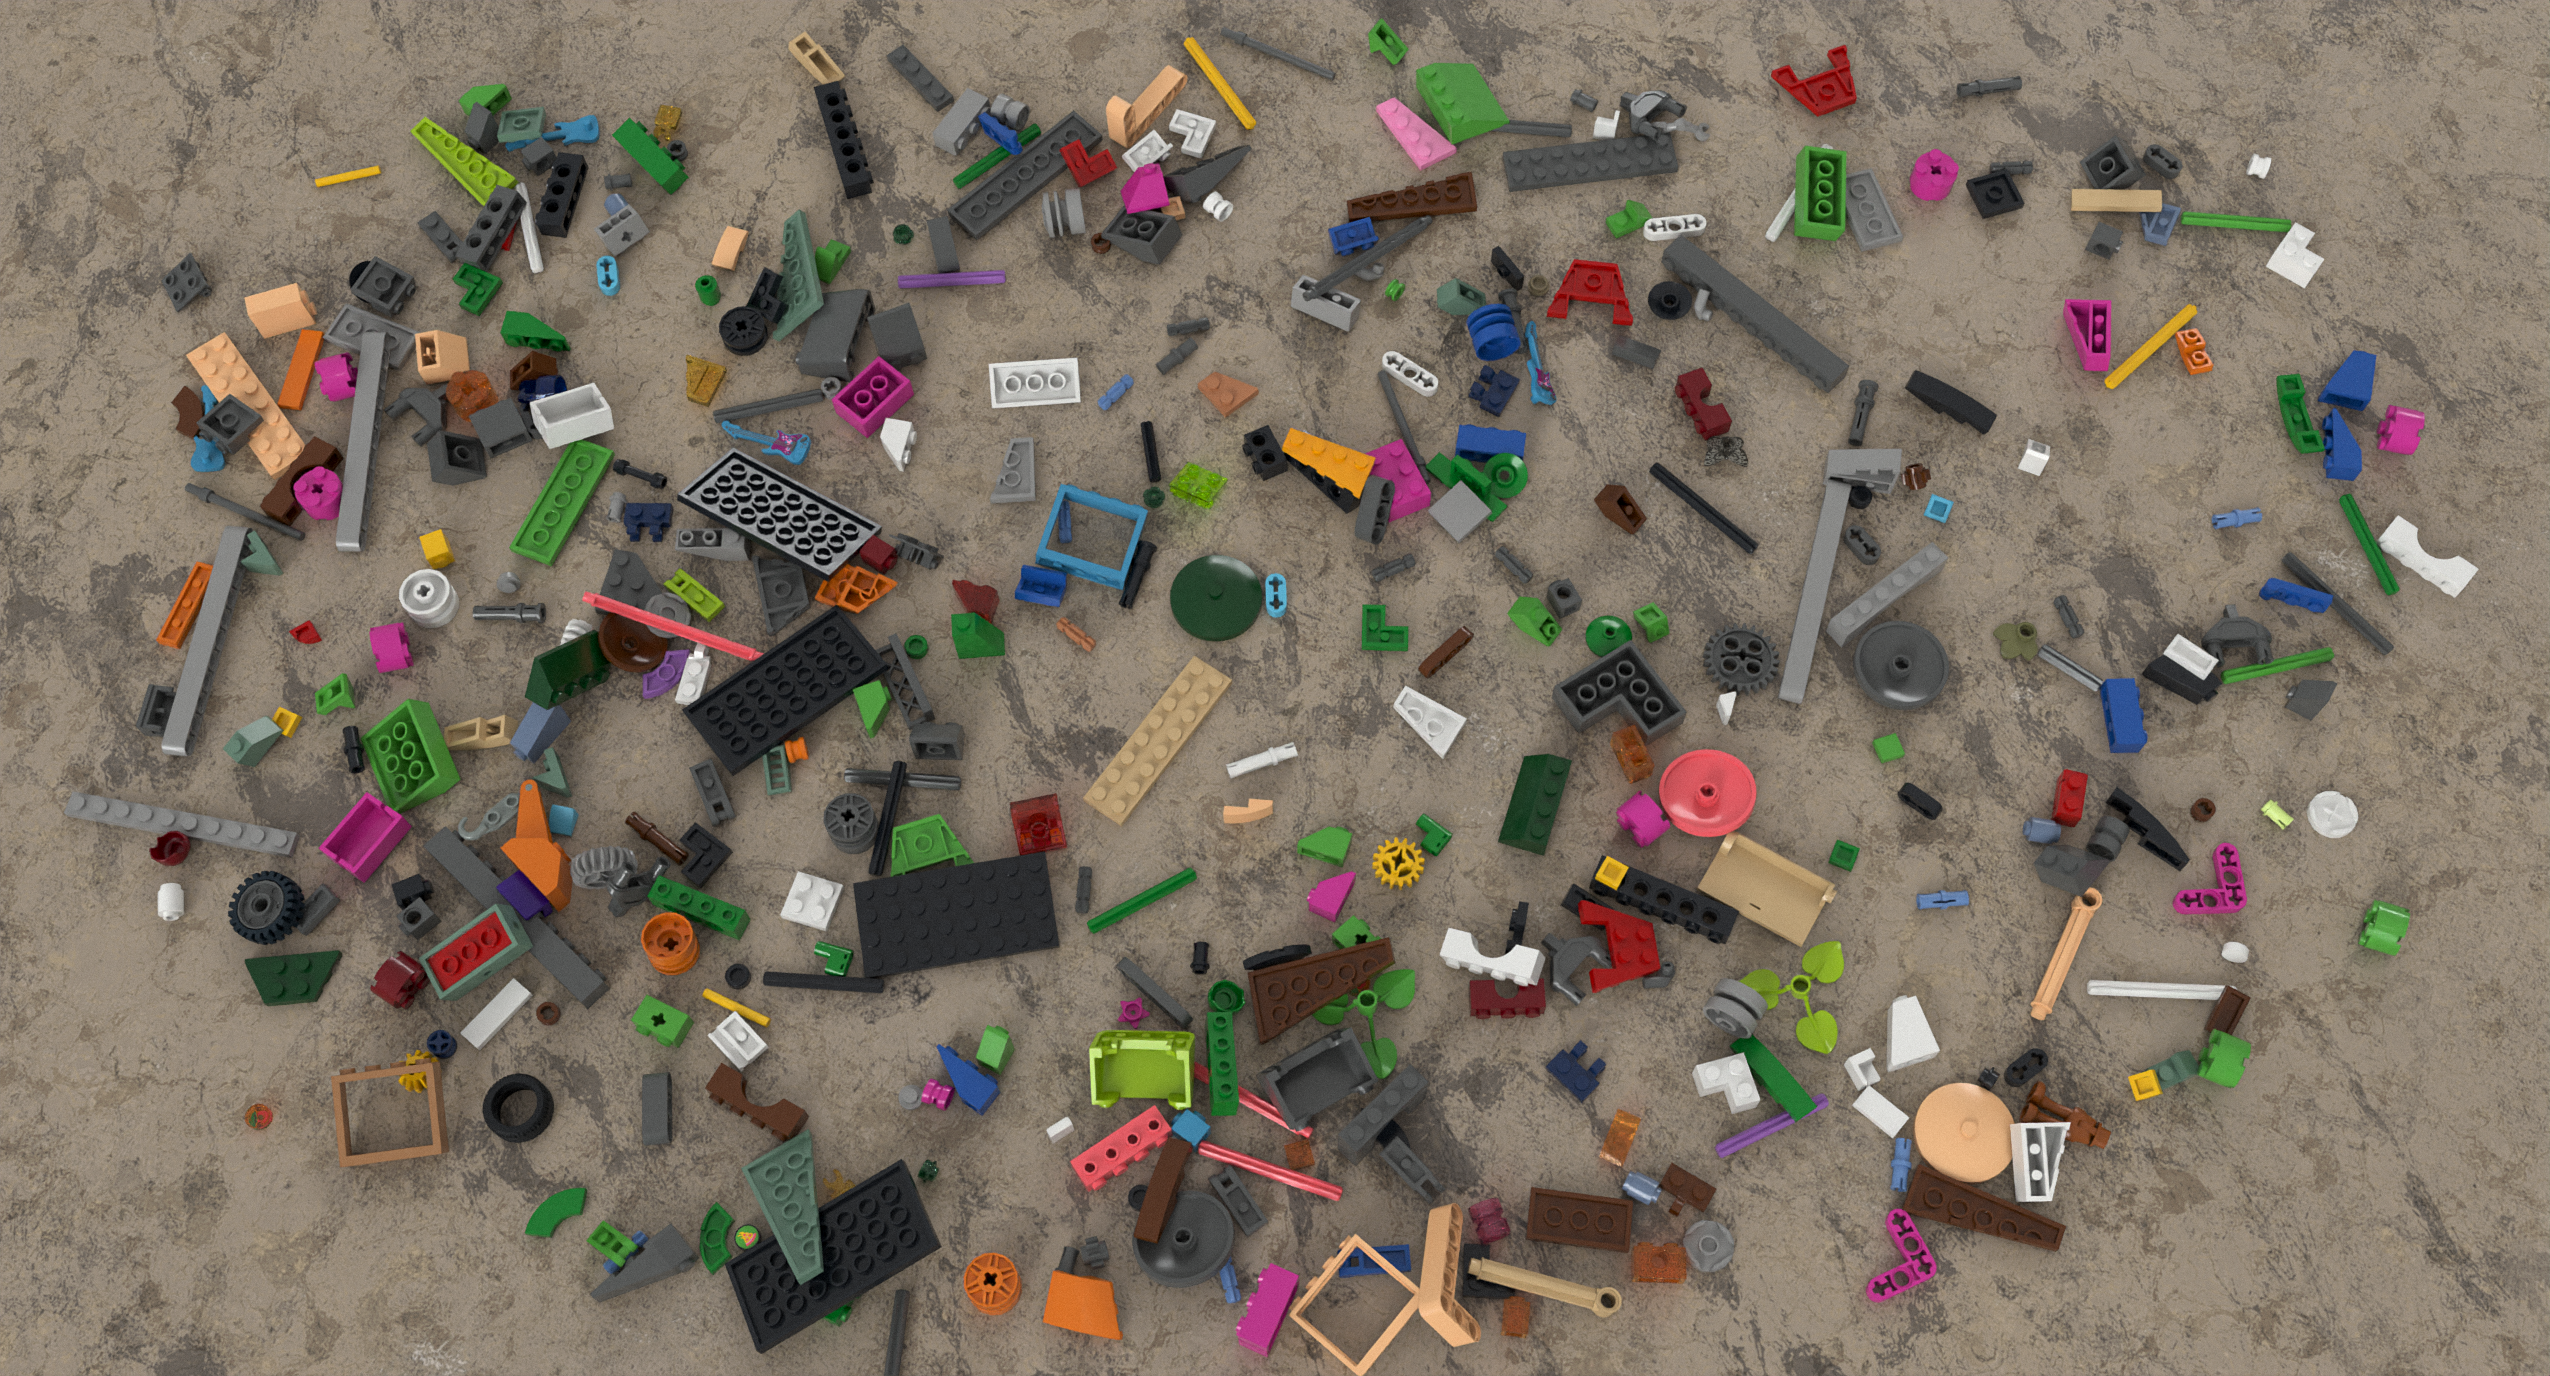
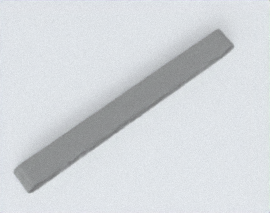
(363, 442)
(1814, 592)
(207, 643)

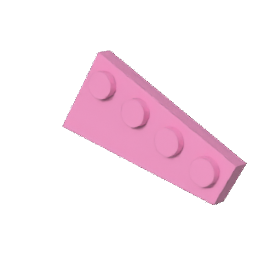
(1417, 138)

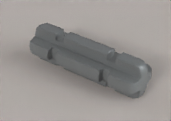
(2013, 167)
(1188, 326)
(1514, 564)
(1393, 567)
(2068, 616)
(1083, 890)

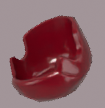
(171, 848)

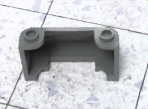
(835, 334)
(1317, 1077)

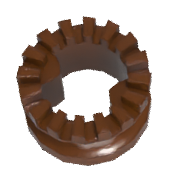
(1100, 249)
(2196, 812)
(542, 1018)

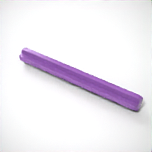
(951, 279)
(1764, 1129)

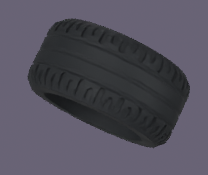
(501, 1091)

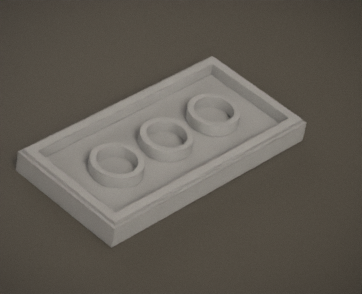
(1869, 212)
(353, 322)

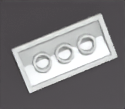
(1034, 383)

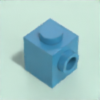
(1190, 1128)

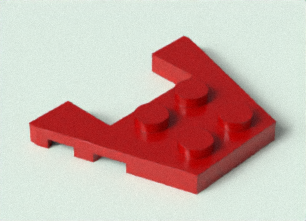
(1823, 91)
(1592, 283)
(1629, 942)

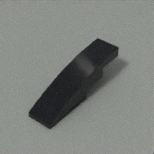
(1950, 400)
(2154, 835)

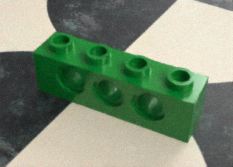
(699, 907)
(1221, 1064)

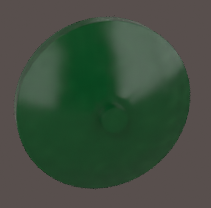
(1216, 598)

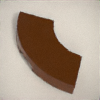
(190, 412)

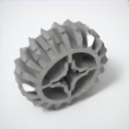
(597, 865)

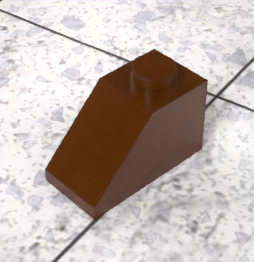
(532, 367)
(1620, 507)

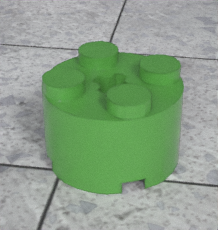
(2384, 927)
(2223, 1059)

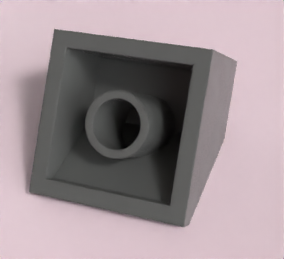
(2112, 165)
(455, 458)
(937, 741)
(2069, 868)

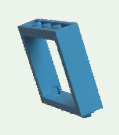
(1080, 567)

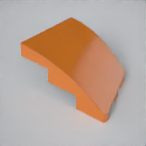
(854, 589)
(1082, 1305)

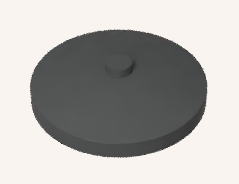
(1900, 665)
(1192, 1244)

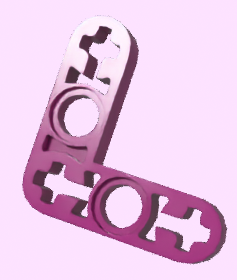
(2224, 889)
(1909, 1268)

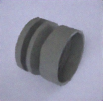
(858, 833)

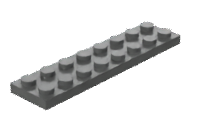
(1589, 162)
(1021, 176)

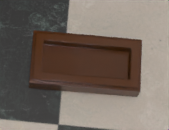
(2227, 1011)

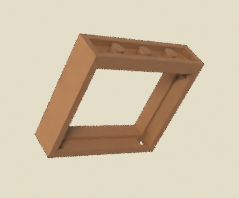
(436, 1107)

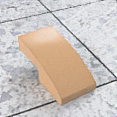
(729, 248)
(1256, 810)

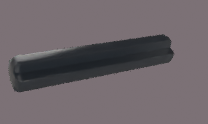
(1150, 451)

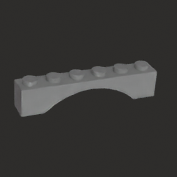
(1866, 608)

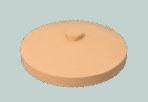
(1964, 1133)

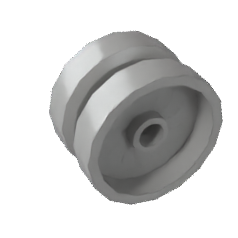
(1735, 1008)

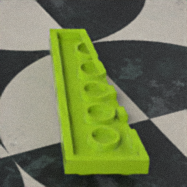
(464, 163)

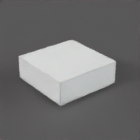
(1060, 1129)

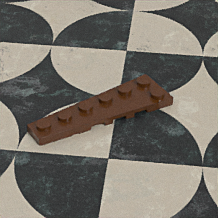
(1434, 198)
(1964, 1206)

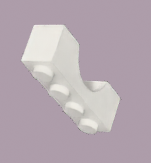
(2402, 543)
(1520, 964)

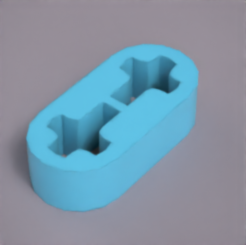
(604, 276)
(1271, 595)

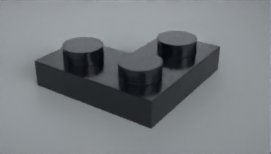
(763, 296)
(709, 854)
(1517, 925)
(1480, 1288)

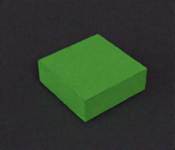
(1888, 748)

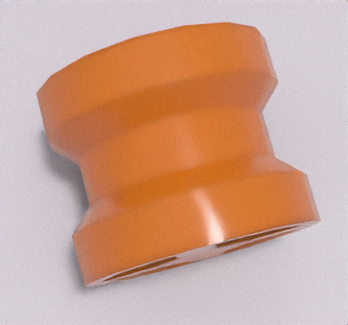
(796, 750)

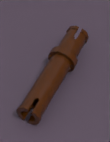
(649, 832)

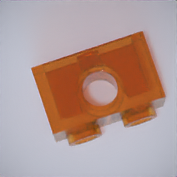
(1632, 754)
(1644, 1270)

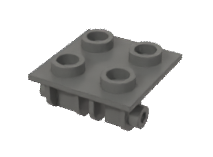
(186, 282)
(920, 552)

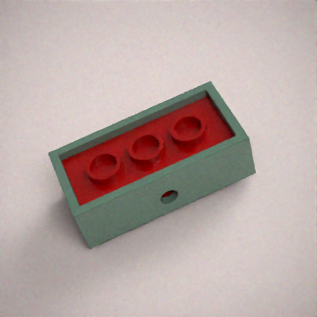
(475, 952)

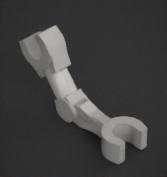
(1683, 125)

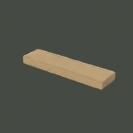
(2116, 200)

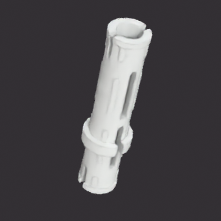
(1261, 760)

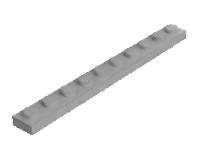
(192, 825)

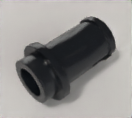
(1200, 958)

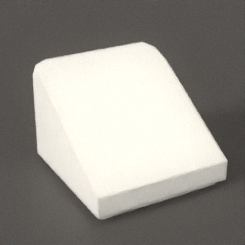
(1725, 705)

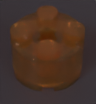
(470, 392)

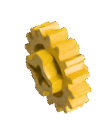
(1389, 860)

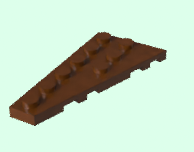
(1302, 987)

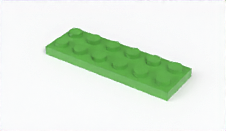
(562, 501)

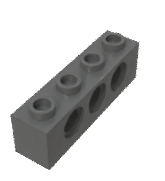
(491, 228)

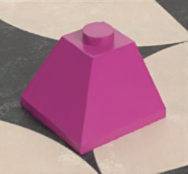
(1145, 189)

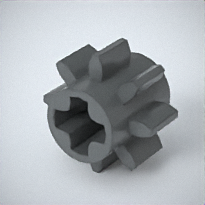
(1094, 1253)

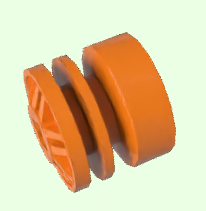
(670, 931)
(989, 1298)

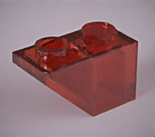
(977, 599)

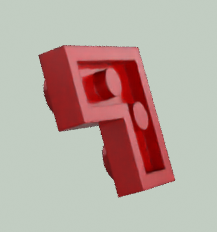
(1085, 168)

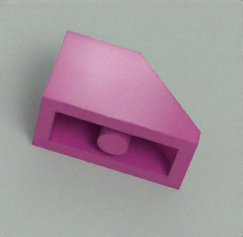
(1331, 896)

